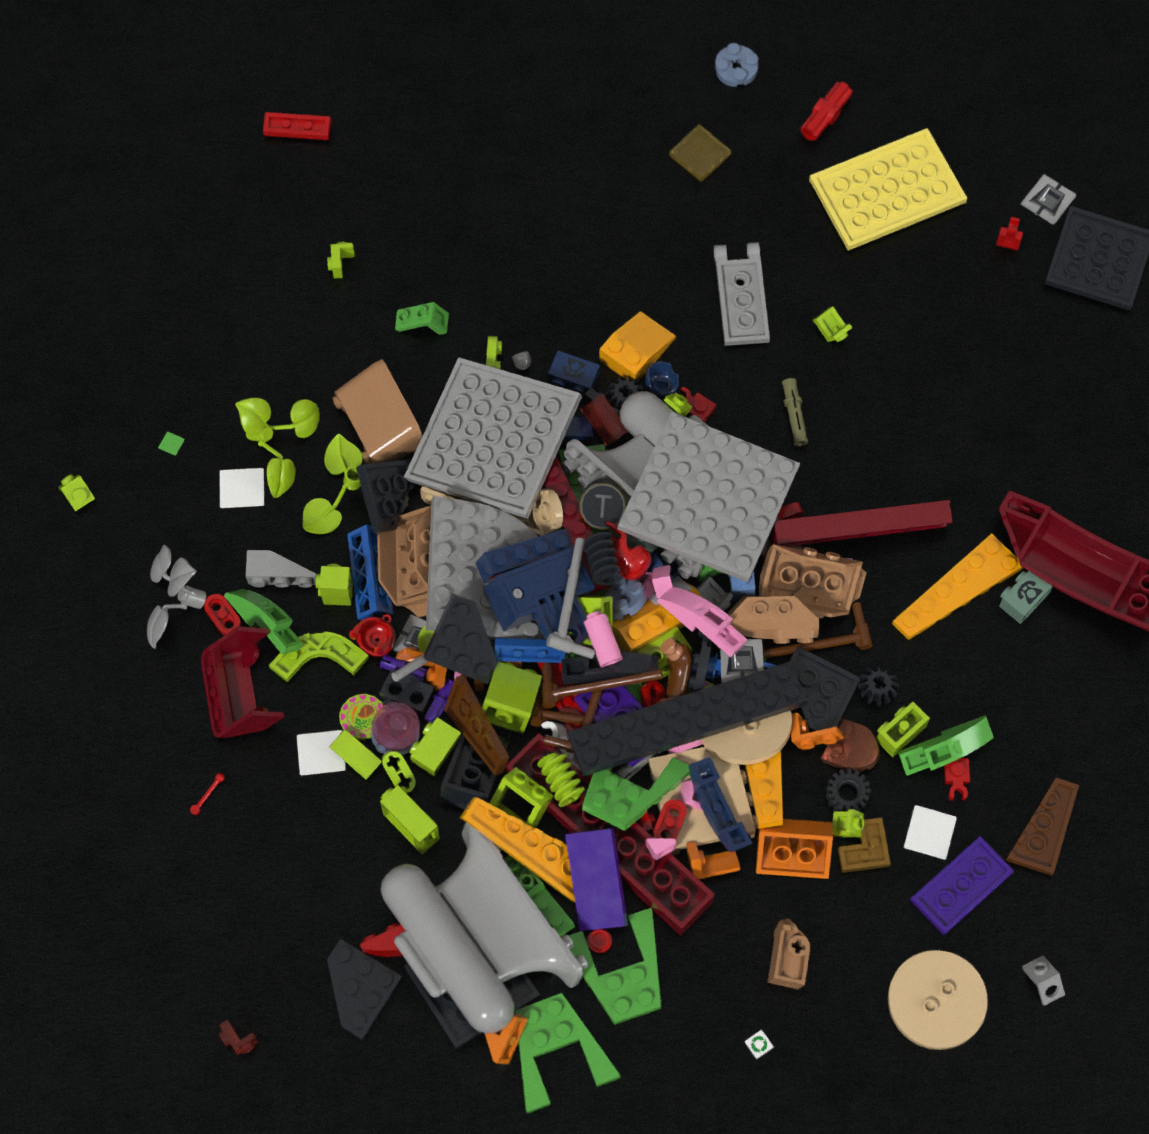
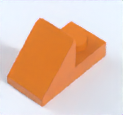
(504, 1043)

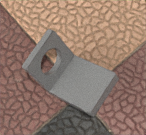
(1044, 976)

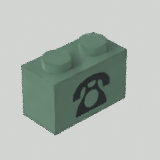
(1024, 596)

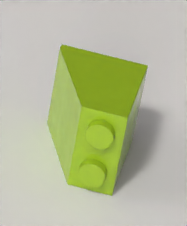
(511, 696)

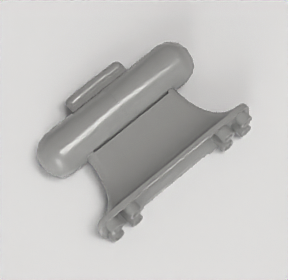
(622, 467)
(475, 933)

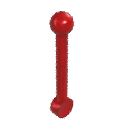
(195, 809)

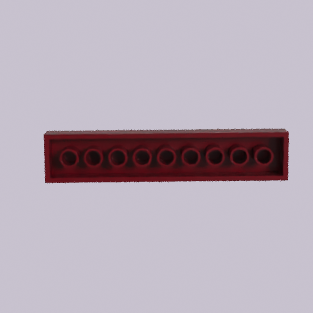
(659, 883)

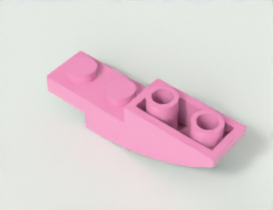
(704, 615)

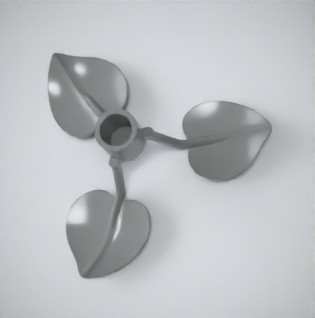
(178, 578)

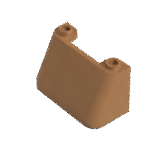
(379, 414)

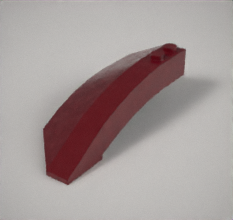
(1077, 560)

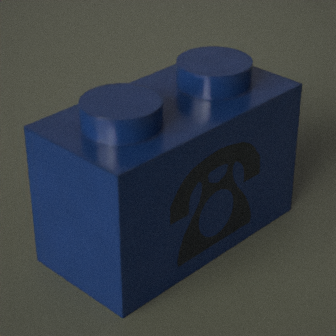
(573, 373)

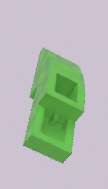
(263, 613)
(948, 747)
(540, 896)

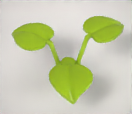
(253, 417)
(340, 457)

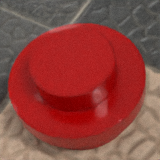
(599, 940)

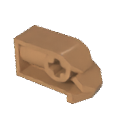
(786, 966)

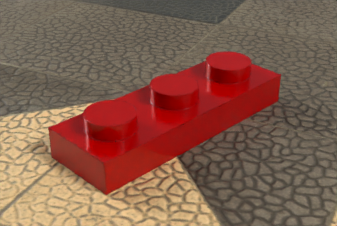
(297, 126)

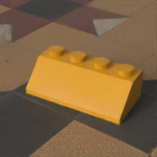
(645, 626)

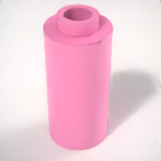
(602, 639)

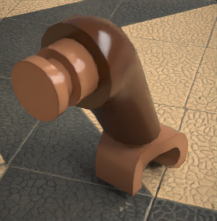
(680, 666)

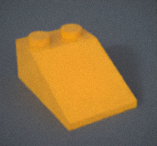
(635, 347)

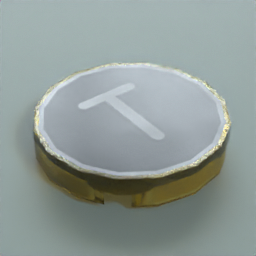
(601, 504)

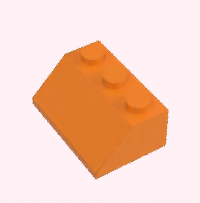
(795, 849)

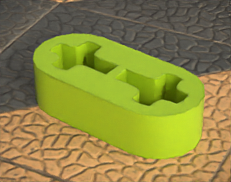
(403, 767)

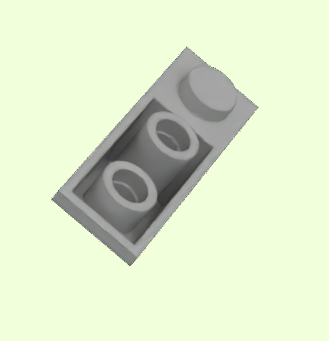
(269, 568)

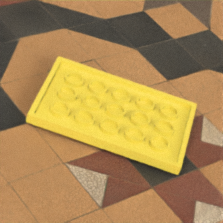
(887, 189)

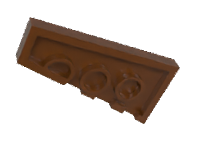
(475, 726)
(1044, 834)

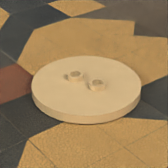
(751, 742)
(937, 1000)

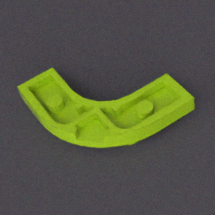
(320, 645)

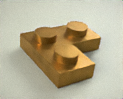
(870, 853)

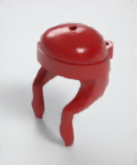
(631, 561)
(371, 629)

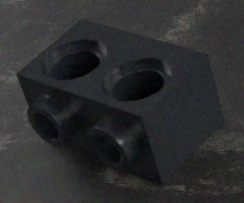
(410, 689)

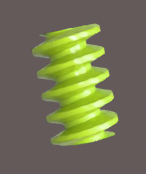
(560, 778)

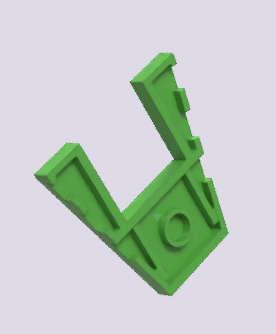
(625, 802)
(630, 989)
(550, 1027)

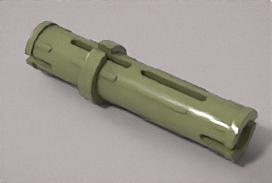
(793, 403)

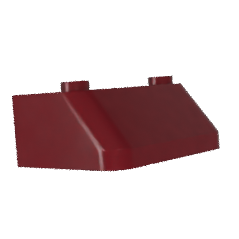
(230, 684)

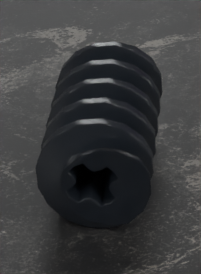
(602, 560)

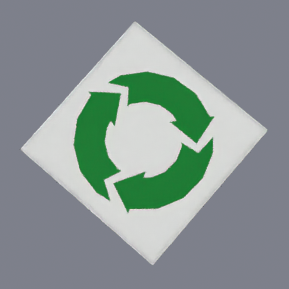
(759, 1044)

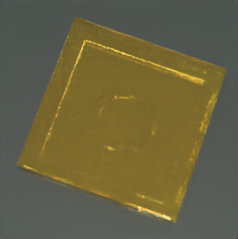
(700, 153)

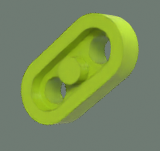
(493, 348)

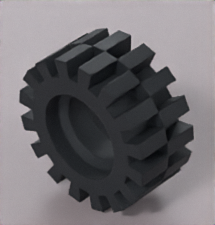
(847, 778)

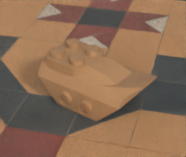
(405, 561)
(818, 580)
(775, 619)

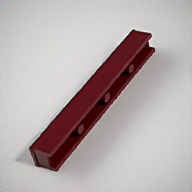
(861, 523)

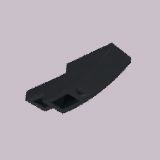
(589, 670)

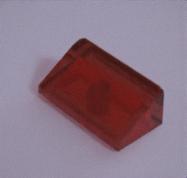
(604, 420)

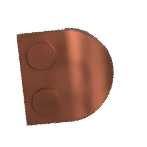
(854, 752)

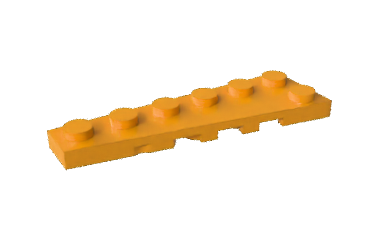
(972, 576)
(766, 791)
(528, 845)

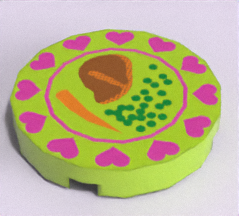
(358, 714)

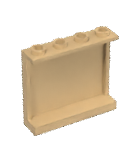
(731, 783)

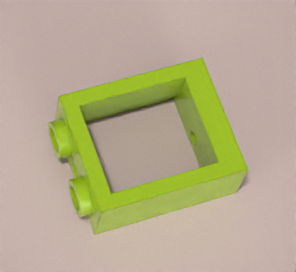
(534, 794)
(409, 819)

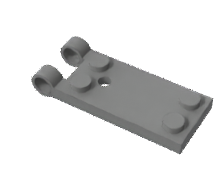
(745, 305)

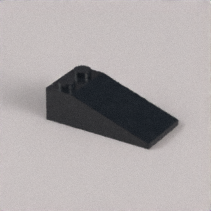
(469, 774)

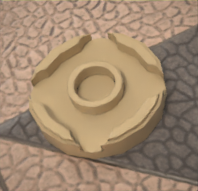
(548, 512)

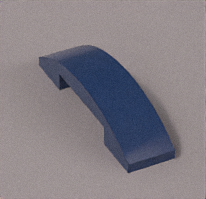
(715, 807)

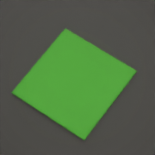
(171, 443)

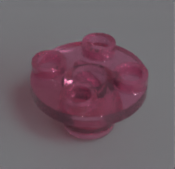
(395, 726)

